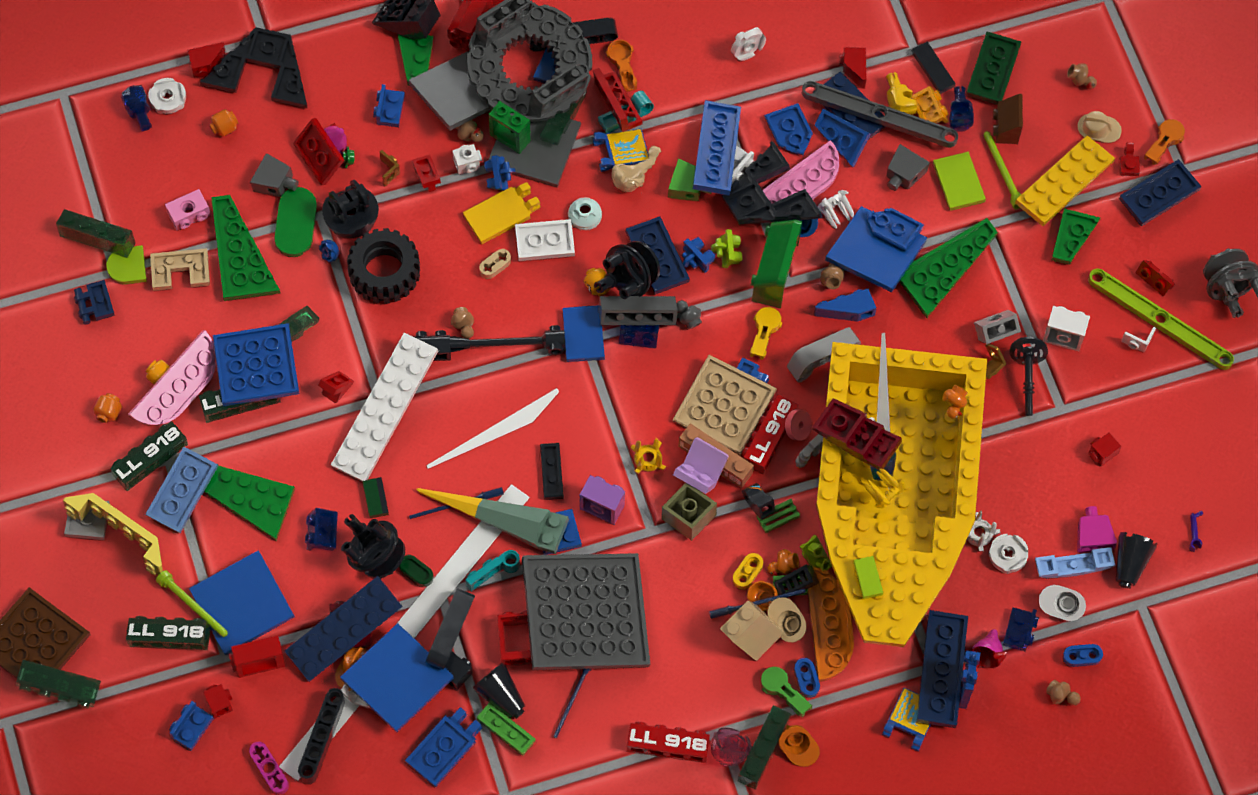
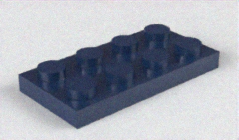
(843, 84)
(1160, 192)
(657, 238)

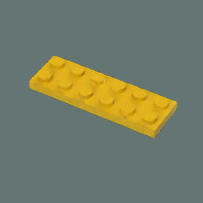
(1064, 180)

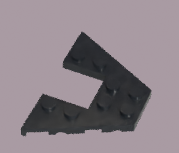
(266, 49)
(752, 206)

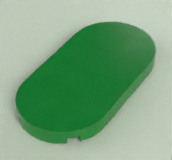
(295, 222)

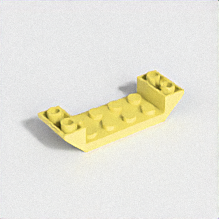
(80, 505)

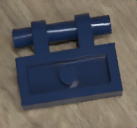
(99, 299)

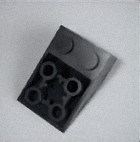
(408, 17)

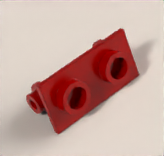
(1151, 275)

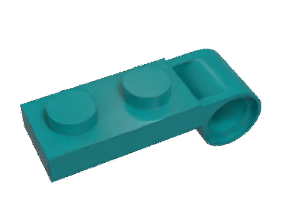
(642, 105)
(492, 567)

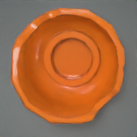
(761, 590)

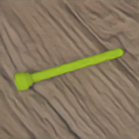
(1004, 172)
(166, 580)

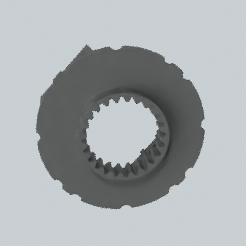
(520, 21)

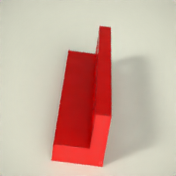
(614, 103)

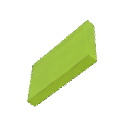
(959, 181)

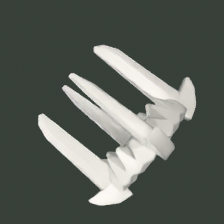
(840, 200)
(990, 531)

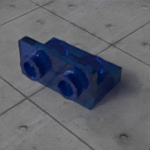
(639, 335)
(321, 529)
(1019, 629)

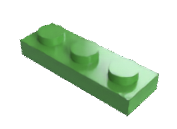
(506, 729)

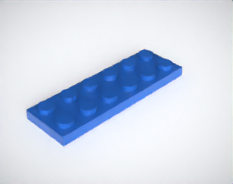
(717, 148)

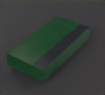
(375, 497)

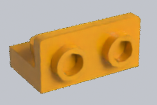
(929, 105)

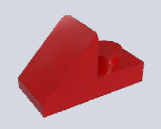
(335, 386)

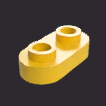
(748, 572)

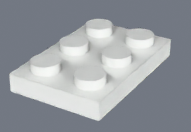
(544, 240)

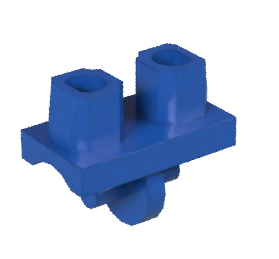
(501, 171)
(695, 257)

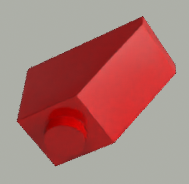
(206, 58)
(854, 64)

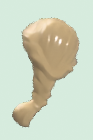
(630, 177)

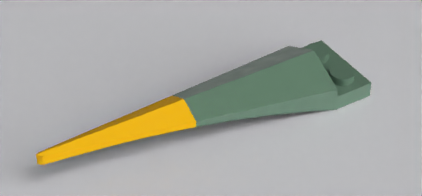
(529, 524)

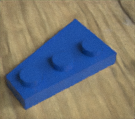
(844, 135)

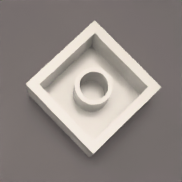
(1066, 328)

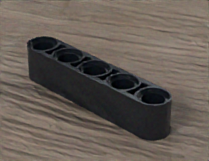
(593, 30)
(450, 628)
(321, 745)

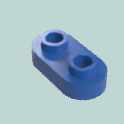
(1082, 653)
(807, 678)

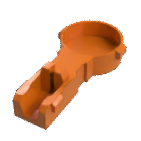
(620, 54)
(1171, 129)

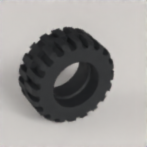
(380, 244)

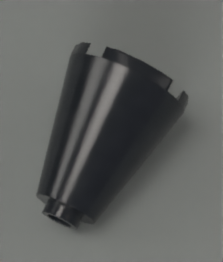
(1132, 558)
(501, 692)

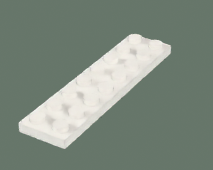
(384, 407)

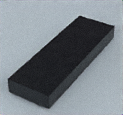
(933, 67)
(551, 471)

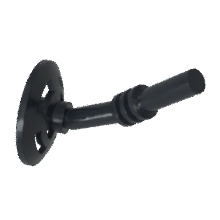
(1030, 360)

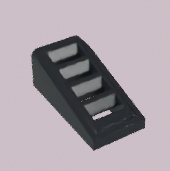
(806, 584)

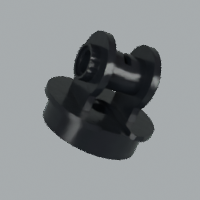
(354, 200)

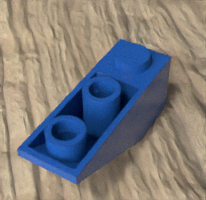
(851, 307)

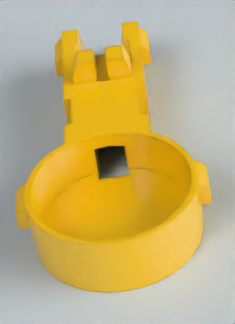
(768, 318)

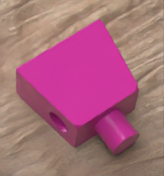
(1094, 532)

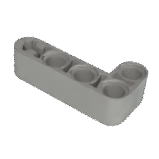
(818, 353)

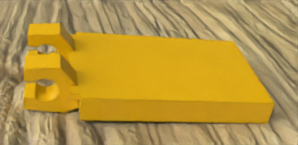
(501, 212)

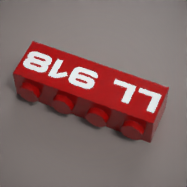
(769, 435)
(667, 742)

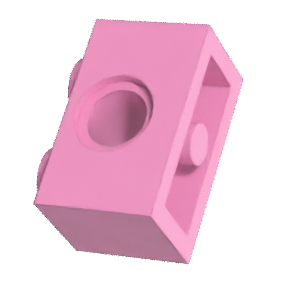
(191, 201)

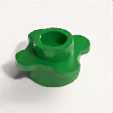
(349, 157)

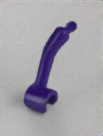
(1194, 529)

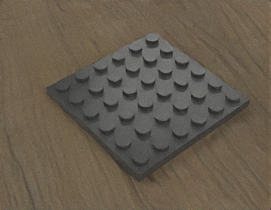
(585, 611)

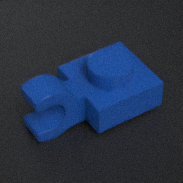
(752, 369)

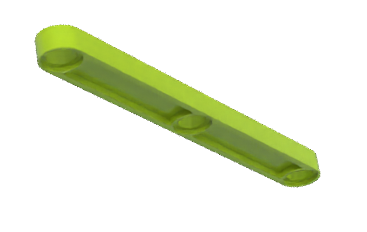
(1172, 326)

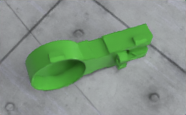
(774, 679)

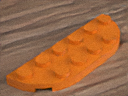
(830, 626)

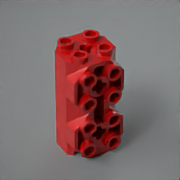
(465, 21)

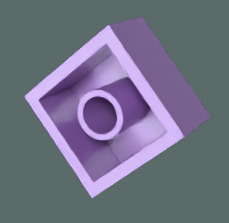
(602, 499)

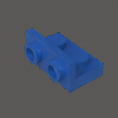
(389, 107)
(190, 726)

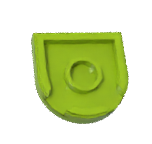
(129, 269)

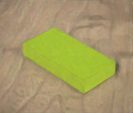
(868, 577)

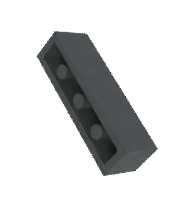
(638, 310)

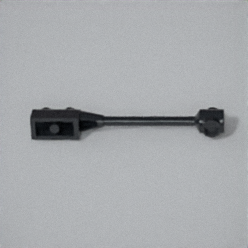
(552, 340)

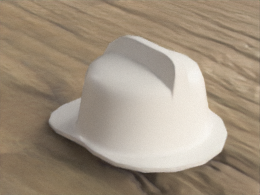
(1062, 602)

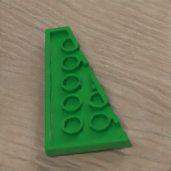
(240, 261)
(939, 270)
(252, 498)

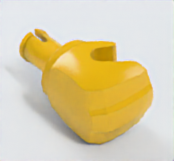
(900, 96)

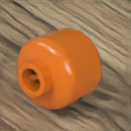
(223, 123)
(107, 408)

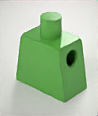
(682, 182)

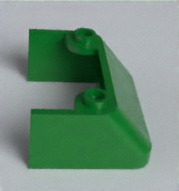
(776, 262)

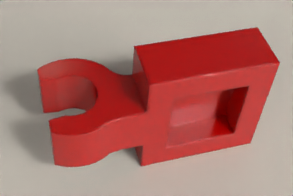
(1129, 163)

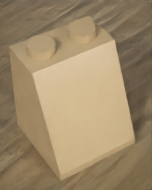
(752, 630)

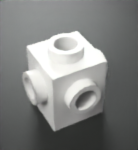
(467, 159)

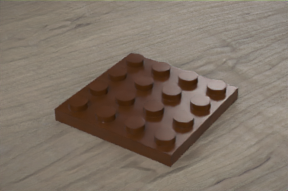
(38, 633)

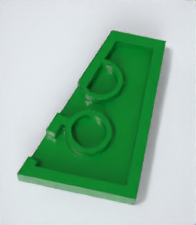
(415, 55)
(1072, 235)

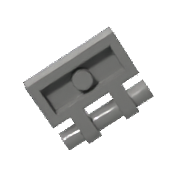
(813, 448)

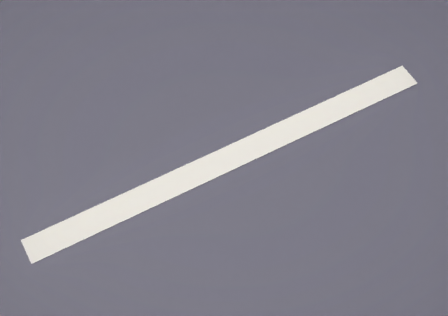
(422, 610)

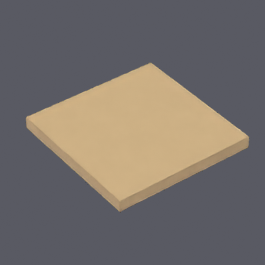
(725, 404)

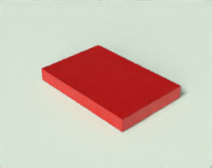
(318, 151)

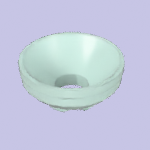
(588, 220)

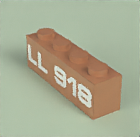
(736, 468)

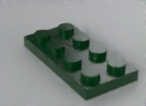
(993, 68)

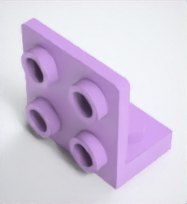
(702, 466)

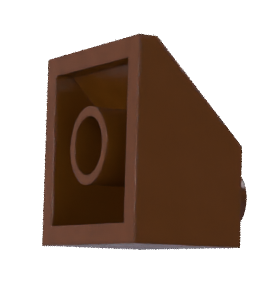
(1008, 120)

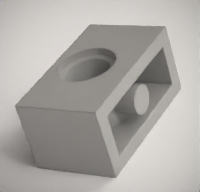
(997, 326)

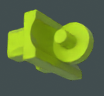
(725, 248)
(815, 554)

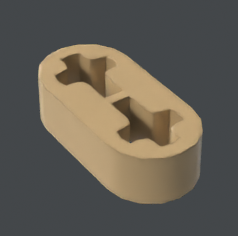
(492, 262)

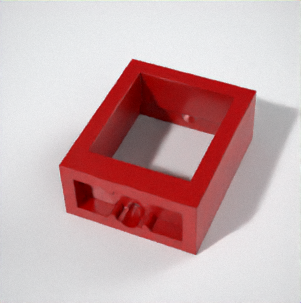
(257, 656)
(514, 657)

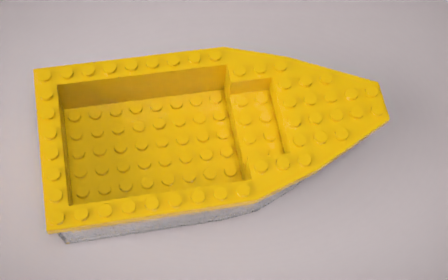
(938, 460)

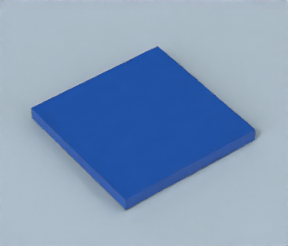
(871, 256)
(255, 364)
(243, 601)
(396, 678)

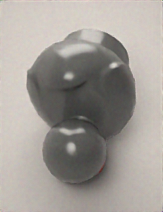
(689, 317)

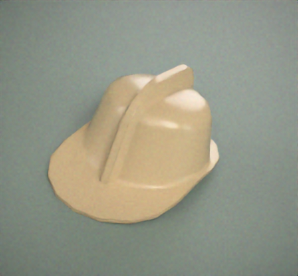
(1099, 127)
(788, 619)

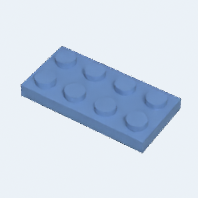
(181, 489)

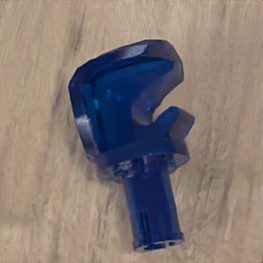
(135, 104)
(962, 111)

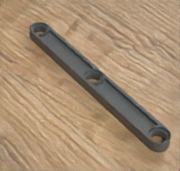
(893, 118)

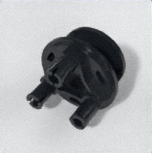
(629, 269)
(374, 547)

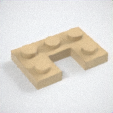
(166, 262)

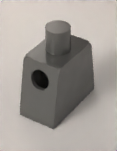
(905, 168)
(273, 177)

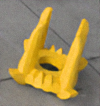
(654, 450)
(881, 498)

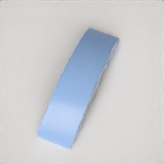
(1075, 564)

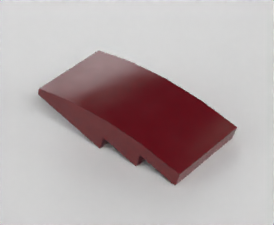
(857, 434)

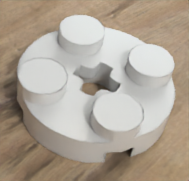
(747, 43)
(164, 105)
(1008, 543)

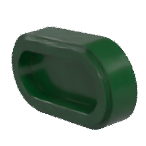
(416, 571)

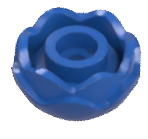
(329, 250)

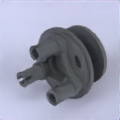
(1231, 277)

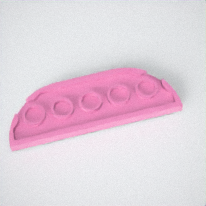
(813, 174)
(178, 384)

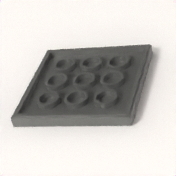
(450, 92)
(540, 159)

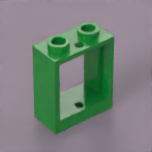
(508, 129)

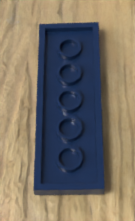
(343, 628)
(942, 669)

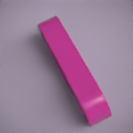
(257, 759)

